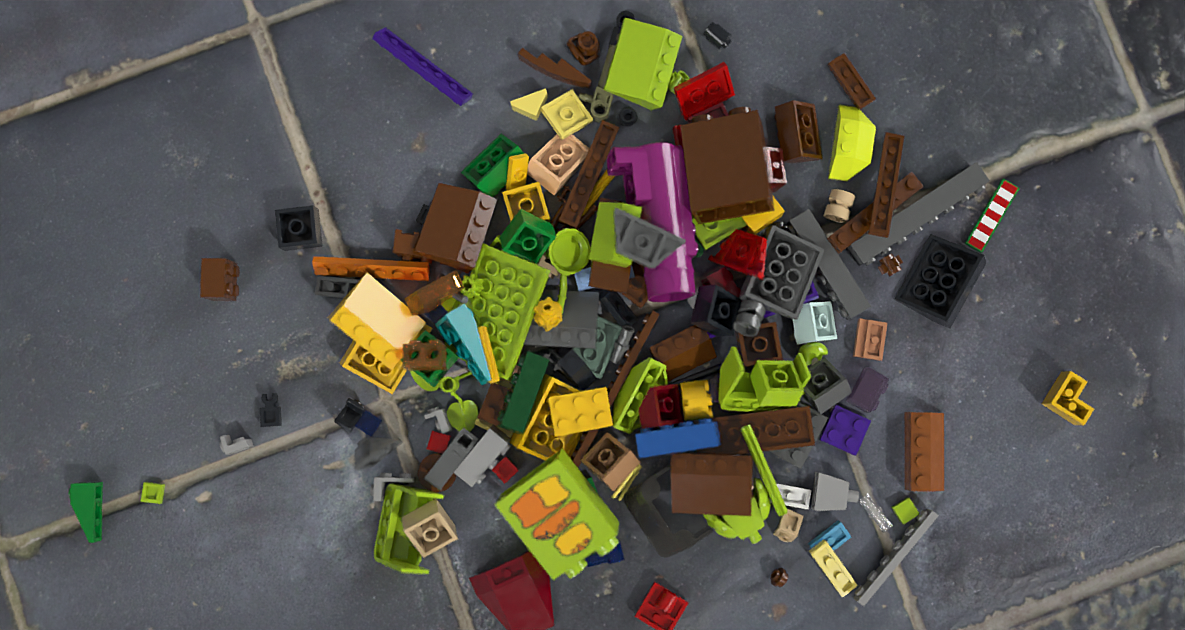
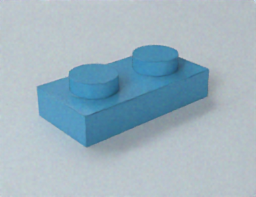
(833, 535)

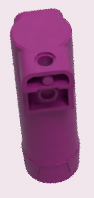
(658, 183)

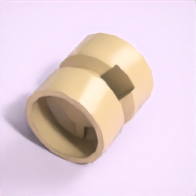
(839, 206)

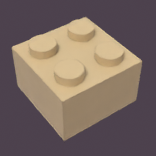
(429, 528)

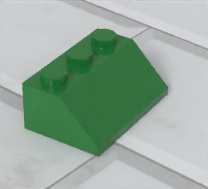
(490, 167)

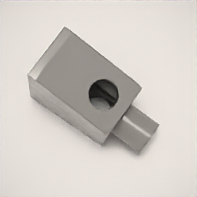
(831, 493)

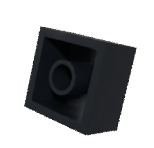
(298, 228)
(715, 310)

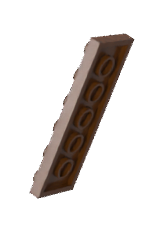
(771, 428)

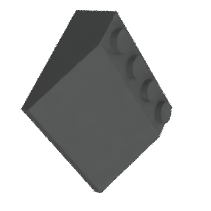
(787, 273)
(577, 326)

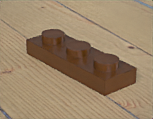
(851, 81)

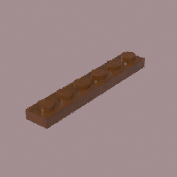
(588, 174)
(886, 185)
(860, 223)

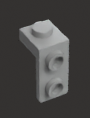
(378, 488)

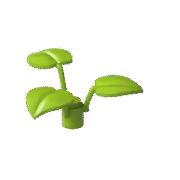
(459, 414)

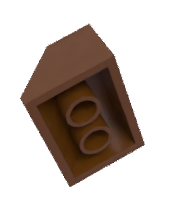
(798, 132)
(684, 351)

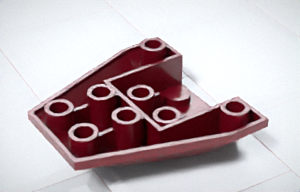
(517, 593)

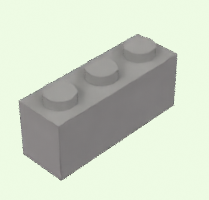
(483, 456)

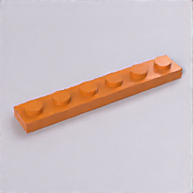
(376, 268)

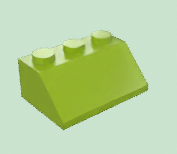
(603, 238)

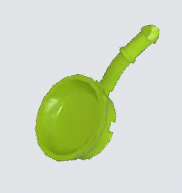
(568, 256)

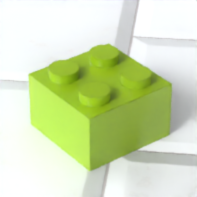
(776, 383)

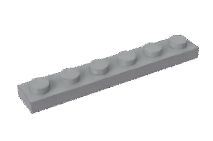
(891, 561)

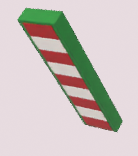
(991, 215)

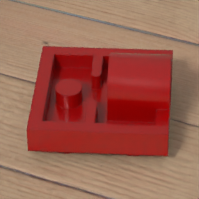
(661, 608)

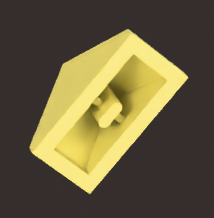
(530, 104)

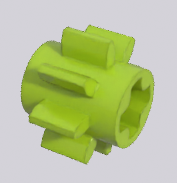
(676, 79)
(476, 283)

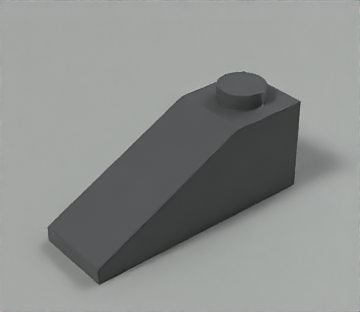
(334, 287)

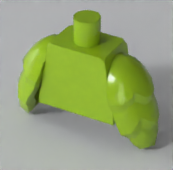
(744, 525)

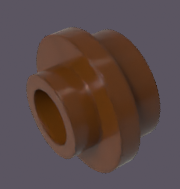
(779, 577)

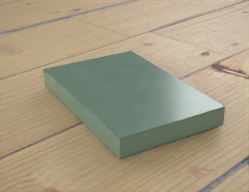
(598, 358)

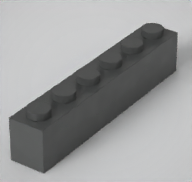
(831, 268)

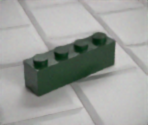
(523, 392)

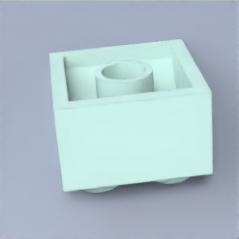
(815, 323)

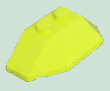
(851, 143)

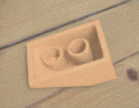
(557, 162)

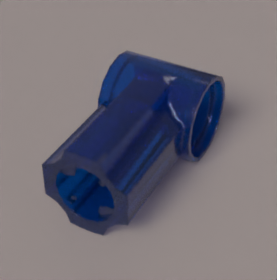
(613, 556)

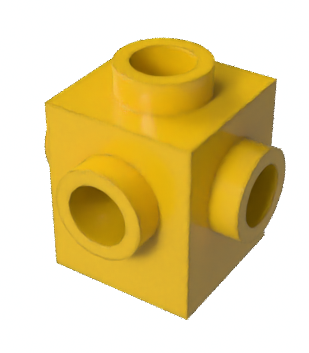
(548, 314)

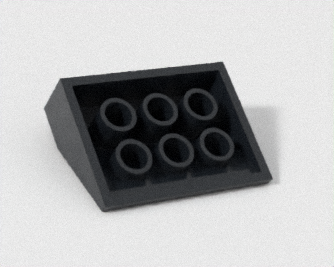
(941, 280)

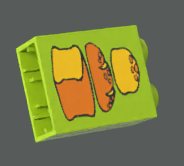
(559, 516)

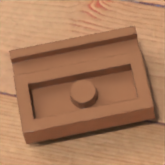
(870, 339)

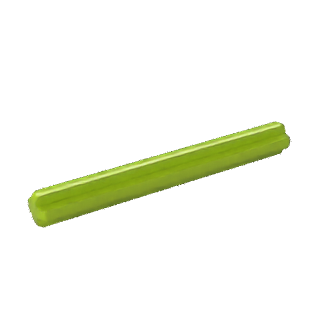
(764, 470)

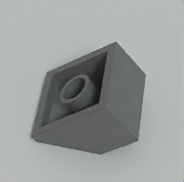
(825, 386)

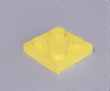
(566, 114)

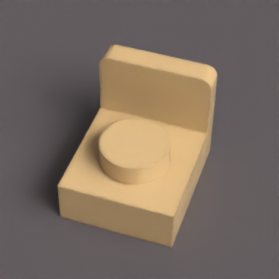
(789, 526)

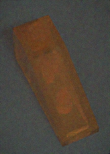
(434, 294)

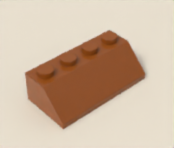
(924, 451)

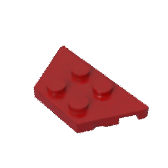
(742, 253)

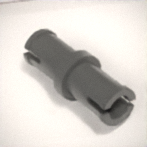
(621, 344)

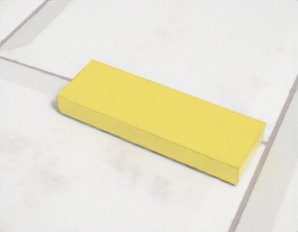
(833, 568)

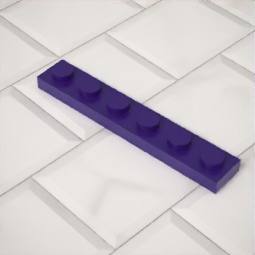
(422, 66)

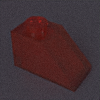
(776, 168)

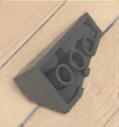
(372, 451)

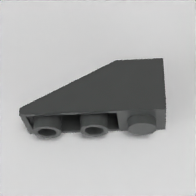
(451, 458)

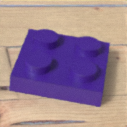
(845, 430)

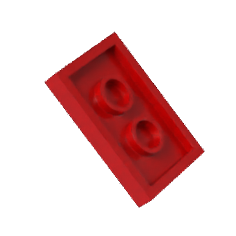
(704, 90)

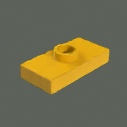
(517, 171)

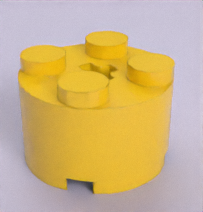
(696, 400)

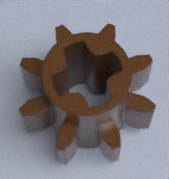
(890, 264)

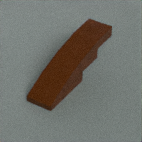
(561, 71)

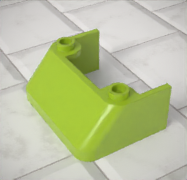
(736, 387)
(392, 544)

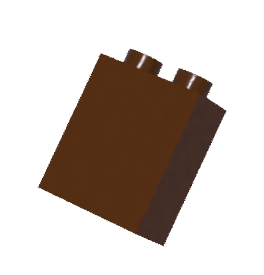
(727, 166)

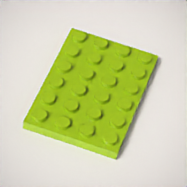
(505, 303)

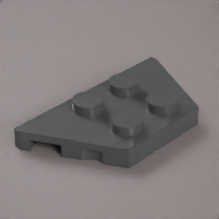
(642, 240)

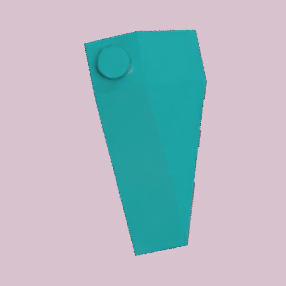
(461, 330)

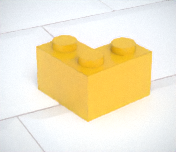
(1064, 398)

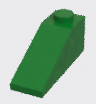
(87, 505)

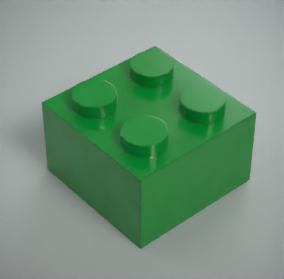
(527, 236)
(433, 376)

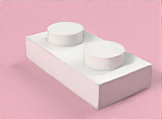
(794, 496)

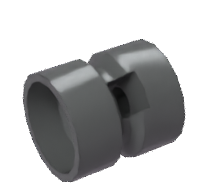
(749, 317)

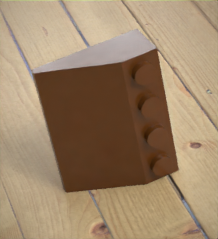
(456, 226)
(711, 484)

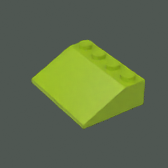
(642, 63)

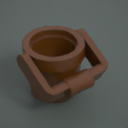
(586, 47)

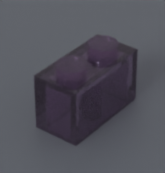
(868, 390)

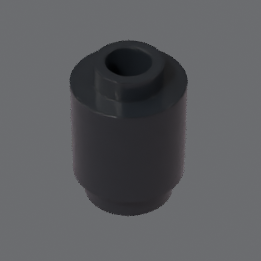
(717, 36)

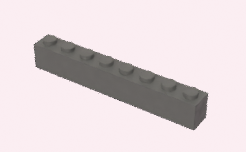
(920, 212)

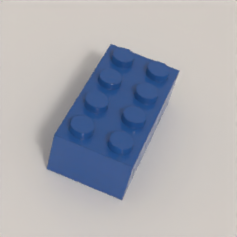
(678, 439)

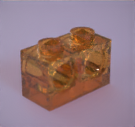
(424, 361)

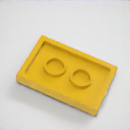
(580, 411)

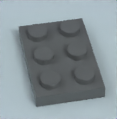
(798, 455)

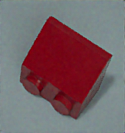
(661, 407)

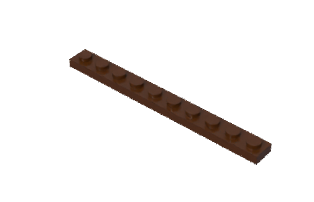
(614, 387)

